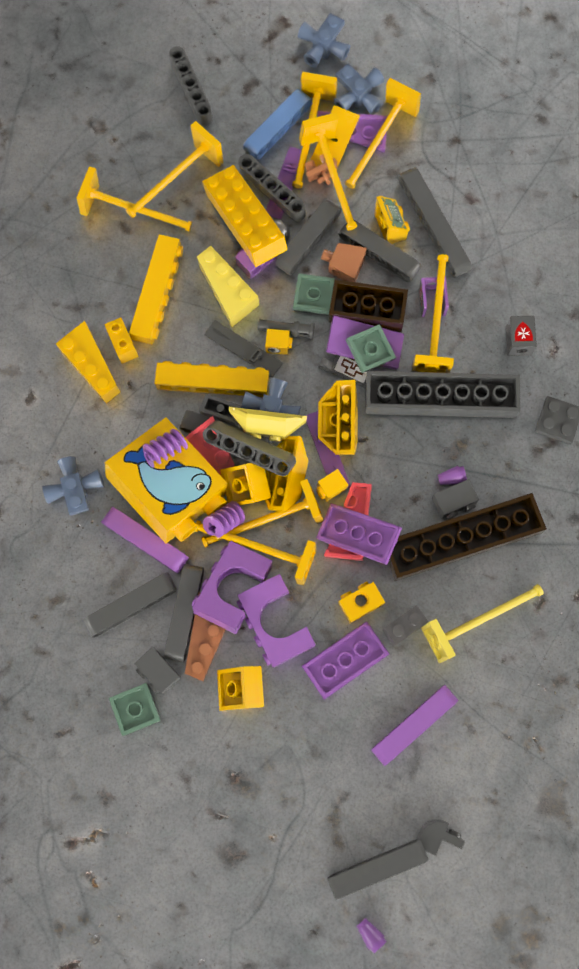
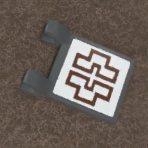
(344, 368)

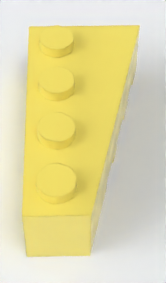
(228, 287)

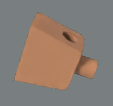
(345, 261)

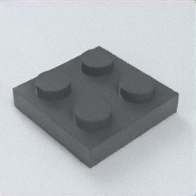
(558, 420)

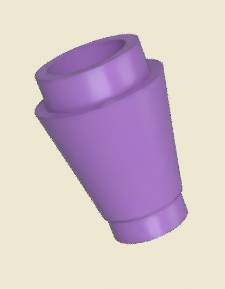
(452, 476)
(371, 935)

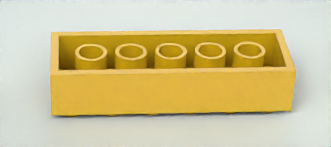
(245, 215)

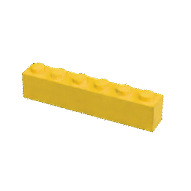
(156, 289)
(211, 379)

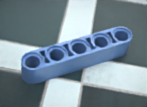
(277, 124)

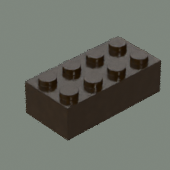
(369, 304)

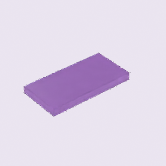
(343, 328)
(359, 533)
(345, 660)

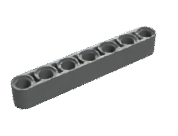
(434, 221)

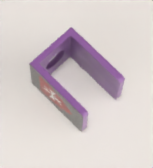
(422, 294)

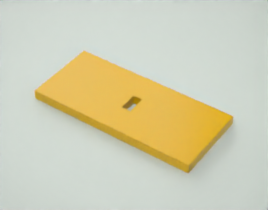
(344, 131)

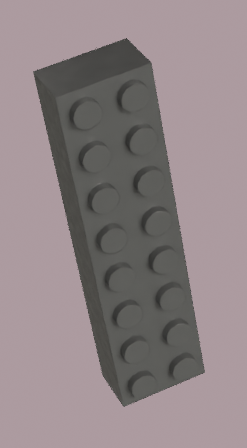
(442, 394)

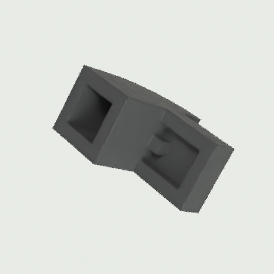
(434, 832)

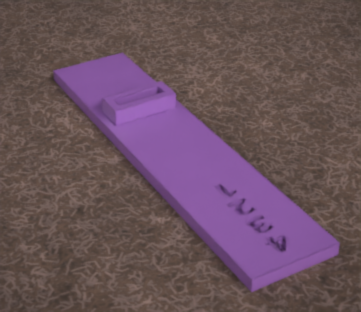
(286, 176)
(328, 459)

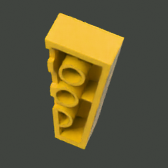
(87, 359)

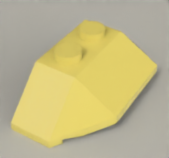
(266, 423)

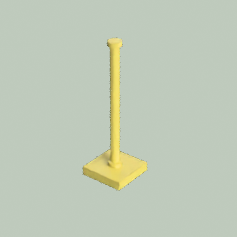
(440, 641)

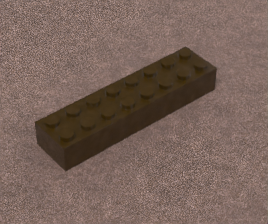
(466, 536)

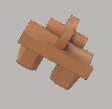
(319, 173)

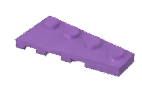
(366, 129)

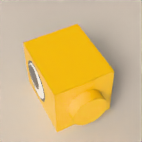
(278, 341)

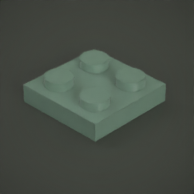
(313, 294)
(370, 348)
(134, 709)

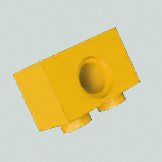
(121, 340)
(331, 486)
(373, 601)

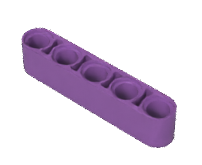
(145, 540)
(414, 725)

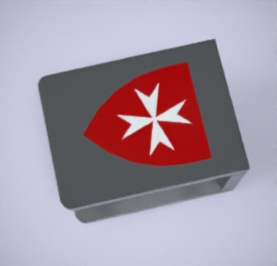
(521, 336)

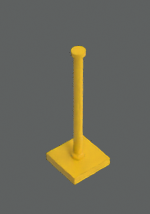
(318, 88)
(401, 98)
(319, 130)
(205, 144)
(89, 192)
(433, 363)
(309, 503)
(303, 561)

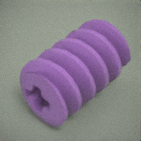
(164, 445)
(224, 519)

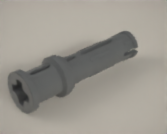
(295, 329)

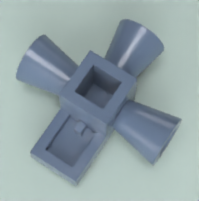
(324, 40)
(359, 89)
(272, 402)
(73, 486)

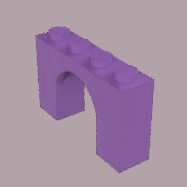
(233, 560)
(276, 649)

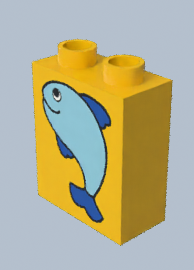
(171, 492)

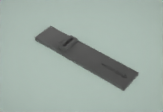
(243, 348)

